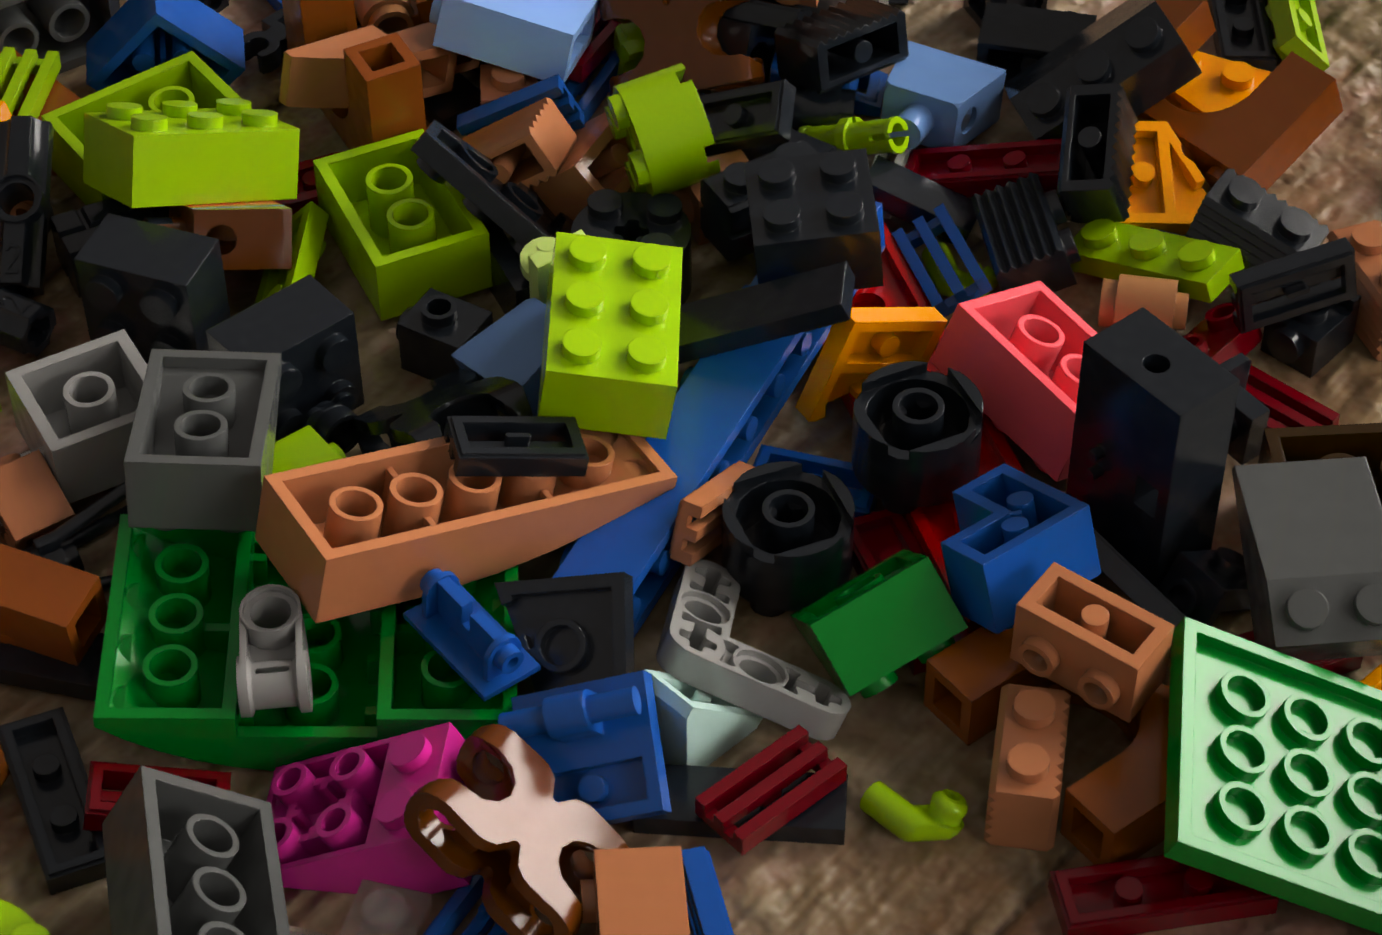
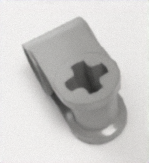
(273, 652)

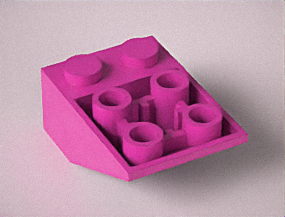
(345, 814)

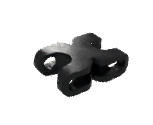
(425, 416)

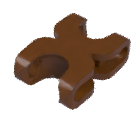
(686, 35)
(511, 833)

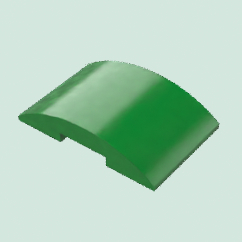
(176, 647)

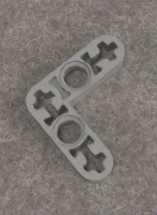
(702, 654)

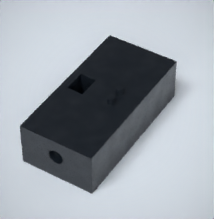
(1151, 441)

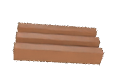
(698, 538)

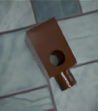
(249, 233)

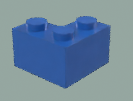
(157, 31)
(1008, 540)

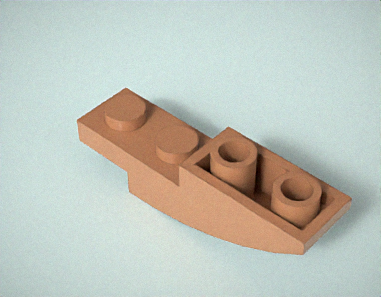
(317, 75)

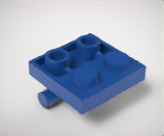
(599, 744)

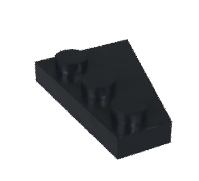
(510, 206)
(573, 626)

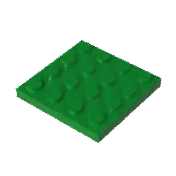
(1275, 774)

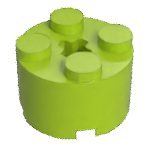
(663, 131)

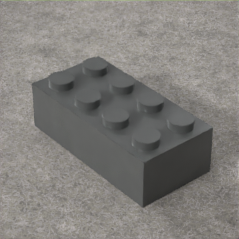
(191, 860)

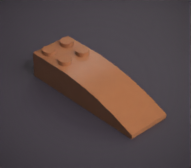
(377, 521)

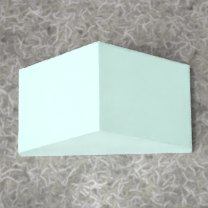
(696, 724)

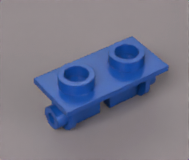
(468, 636)

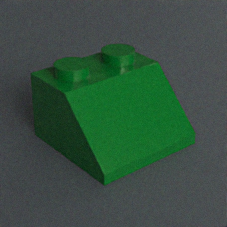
(881, 623)

